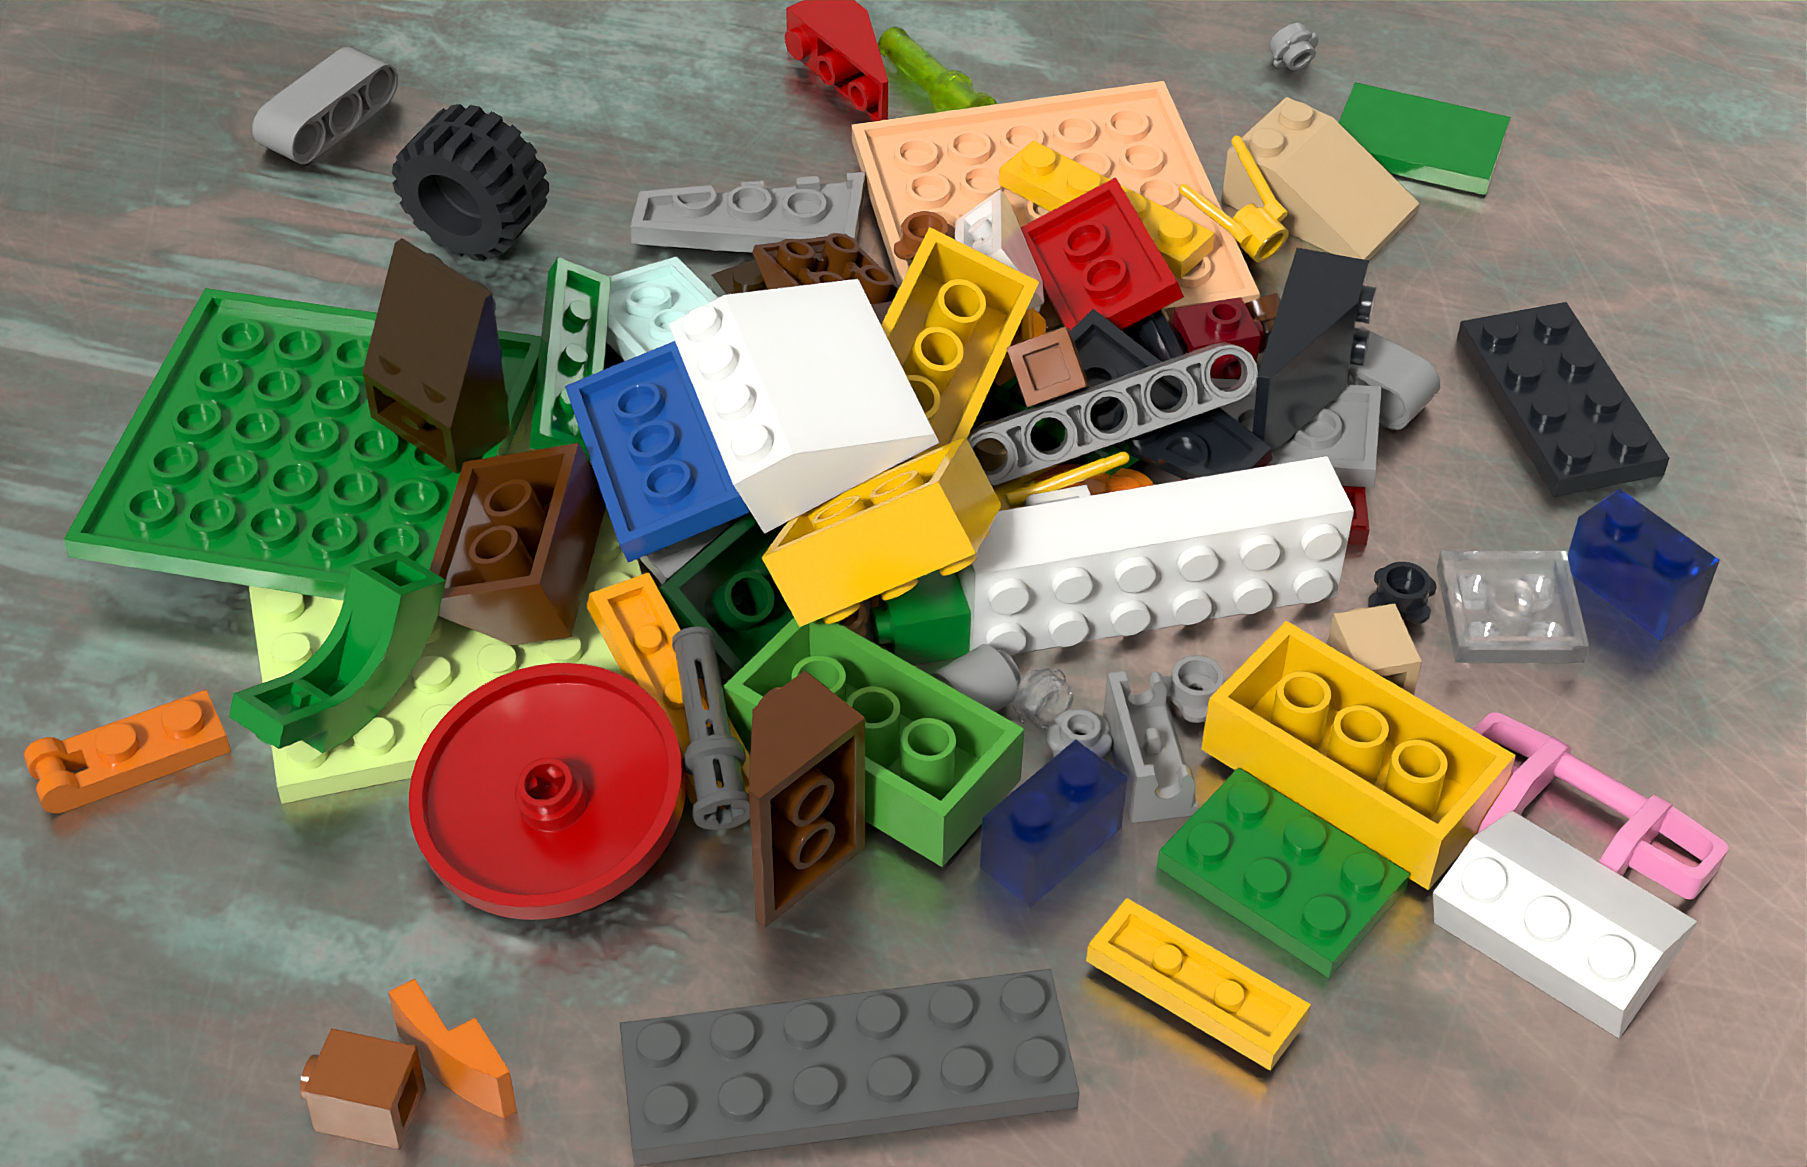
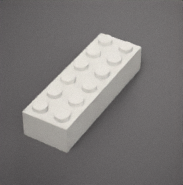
(1158, 557)

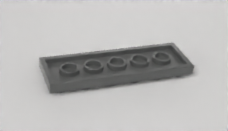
(846, 1066)

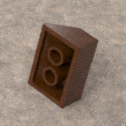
(520, 544)
(803, 792)

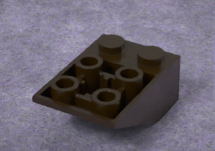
(437, 360)

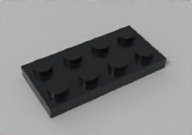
(1562, 399)

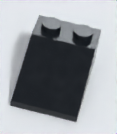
(1312, 342)

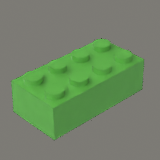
(929, 749)

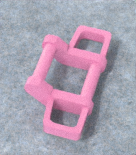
(1646, 816)

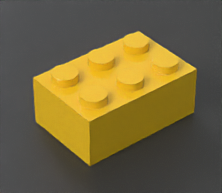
(884, 535)

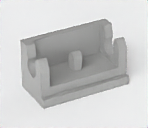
(1148, 750)

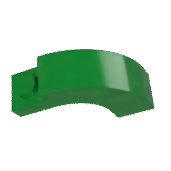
(359, 666)

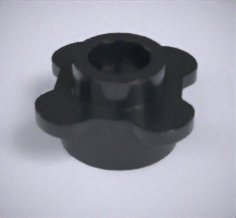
(1407, 588)

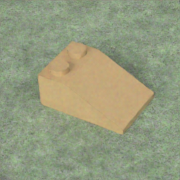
(1323, 179)

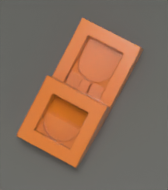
(457, 1057)

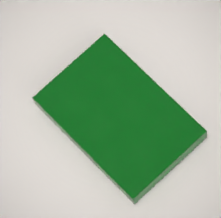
(1426, 137)

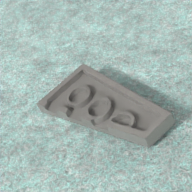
(747, 214)

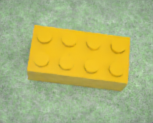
(954, 329)
(1357, 751)

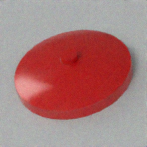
(547, 791)

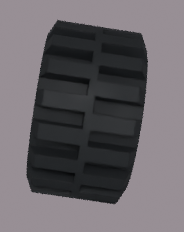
(470, 182)

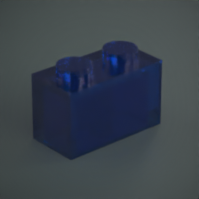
(1641, 564)
(1052, 822)

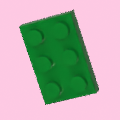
(1283, 871)

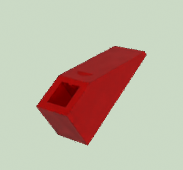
(842, 49)

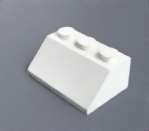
(1560, 920)

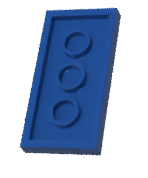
(653, 452)

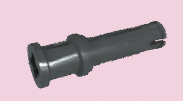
(712, 751)

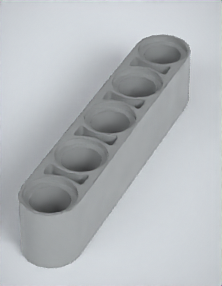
(1139, 412)

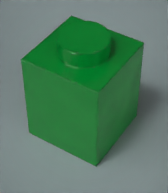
(925, 622)

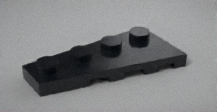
(1188, 448)

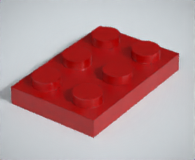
(1100, 259)

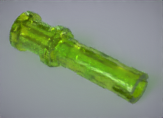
(946, 88)

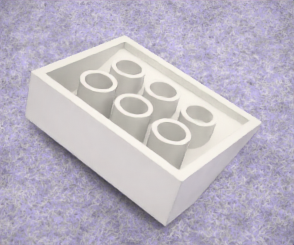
(800, 394)

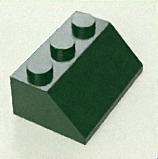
(731, 594)

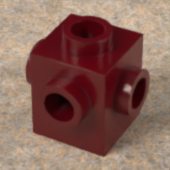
(1220, 323)

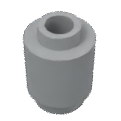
(984, 676)

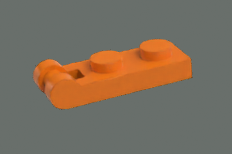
(125, 753)

